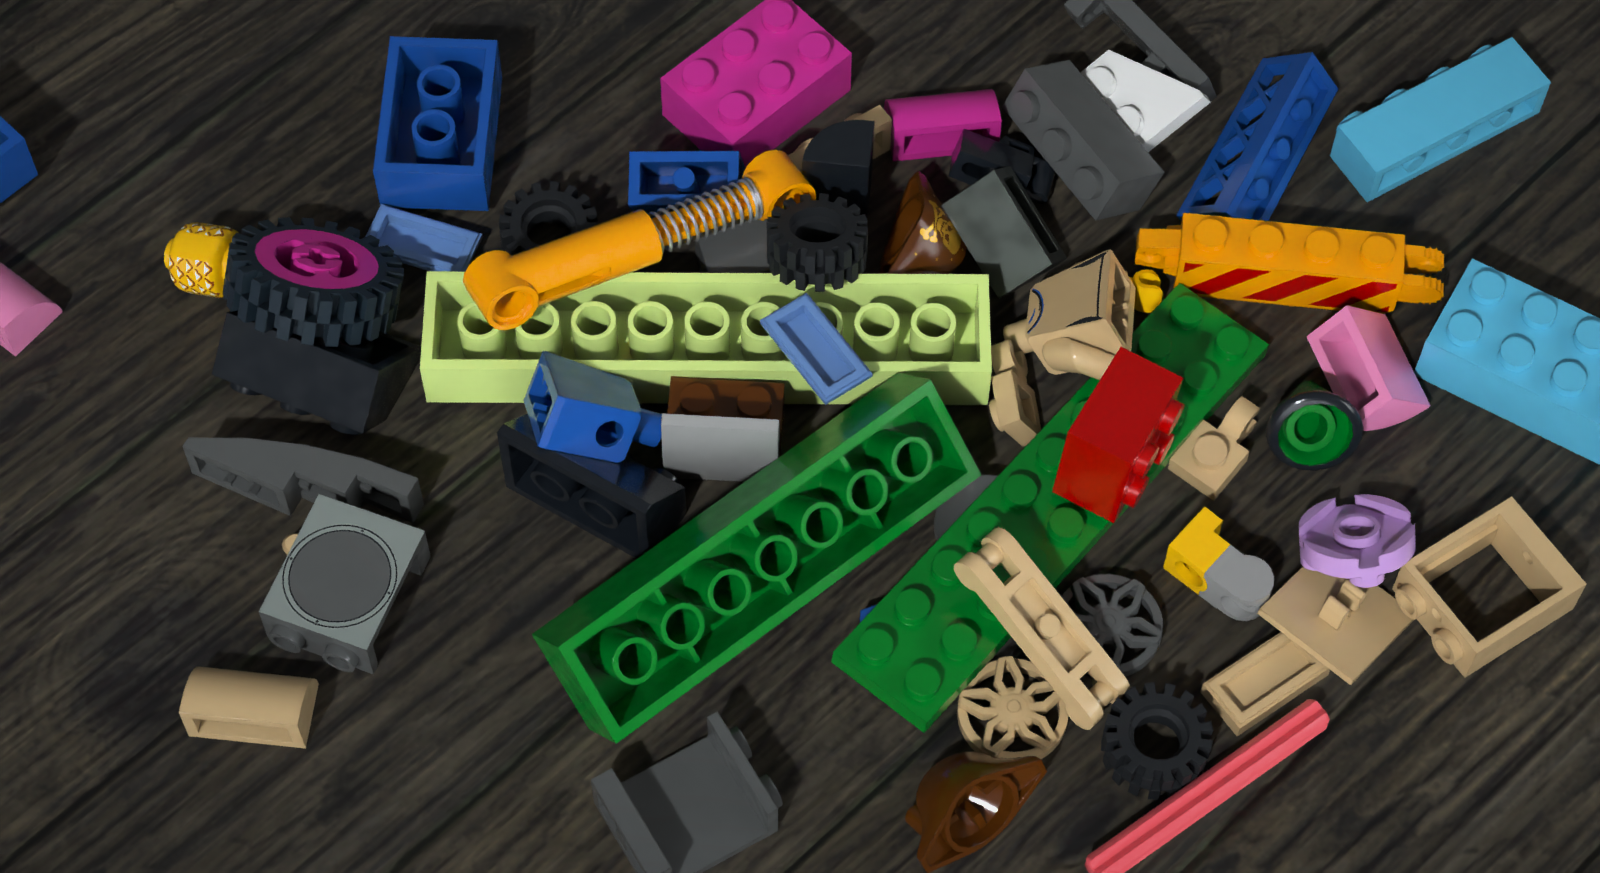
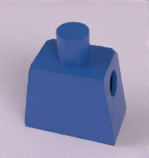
(586, 411)

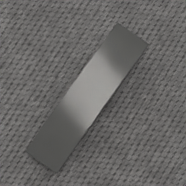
(287, 472)

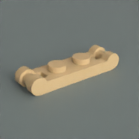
(1043, 627)

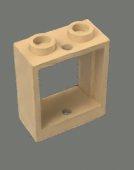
(1524, 550)

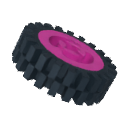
(312, 281)

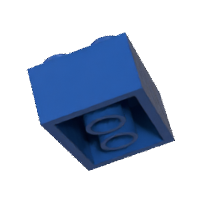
(438, 123)

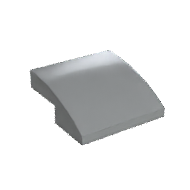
(718, 446)

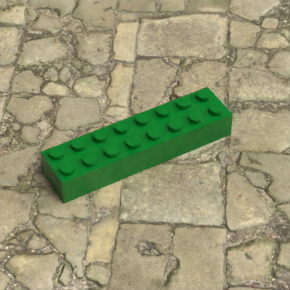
(756, 556)

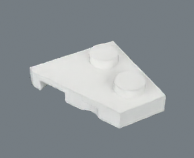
(1143, 98)

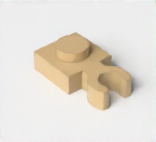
(1015, 401)

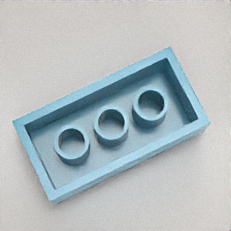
(1519, 357)

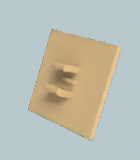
(1336, 620)

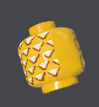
(199, 258)

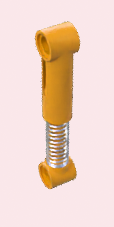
(513, 286)

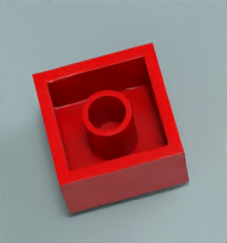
(1119, 436)

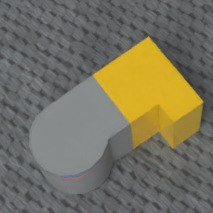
(1217, 570)

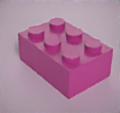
(757, 81)

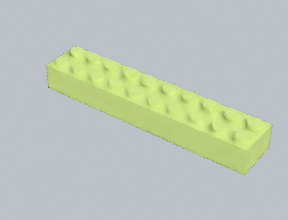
(711, 329)

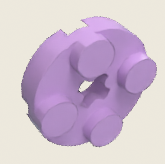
(1357, 539)

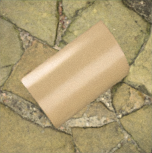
(248, 706)

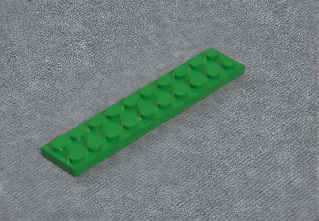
(937, 633)

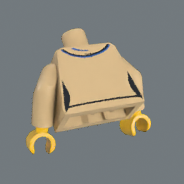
(1084, 315)

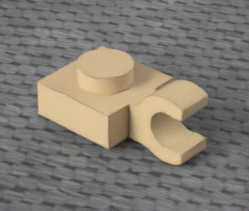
(1215, 455)

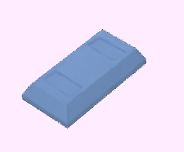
(424, 241)
(816, 348)

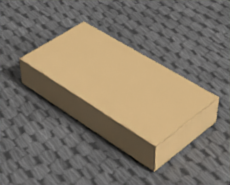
(1262, 682)

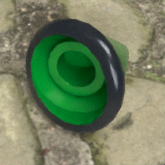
(1314, 428)

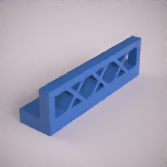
(1269, 145)

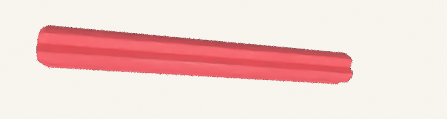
(1209, 790)

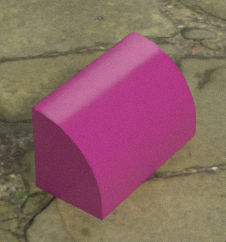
(933, 123)

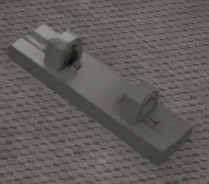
(1160, 50)

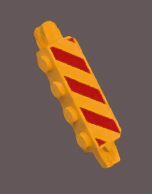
(1292, 263)

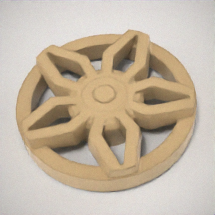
(1011, 710)

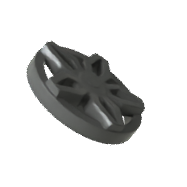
(1113, 623)

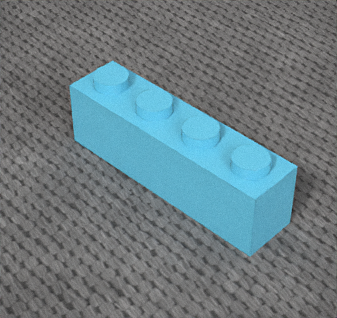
(1438, 118)

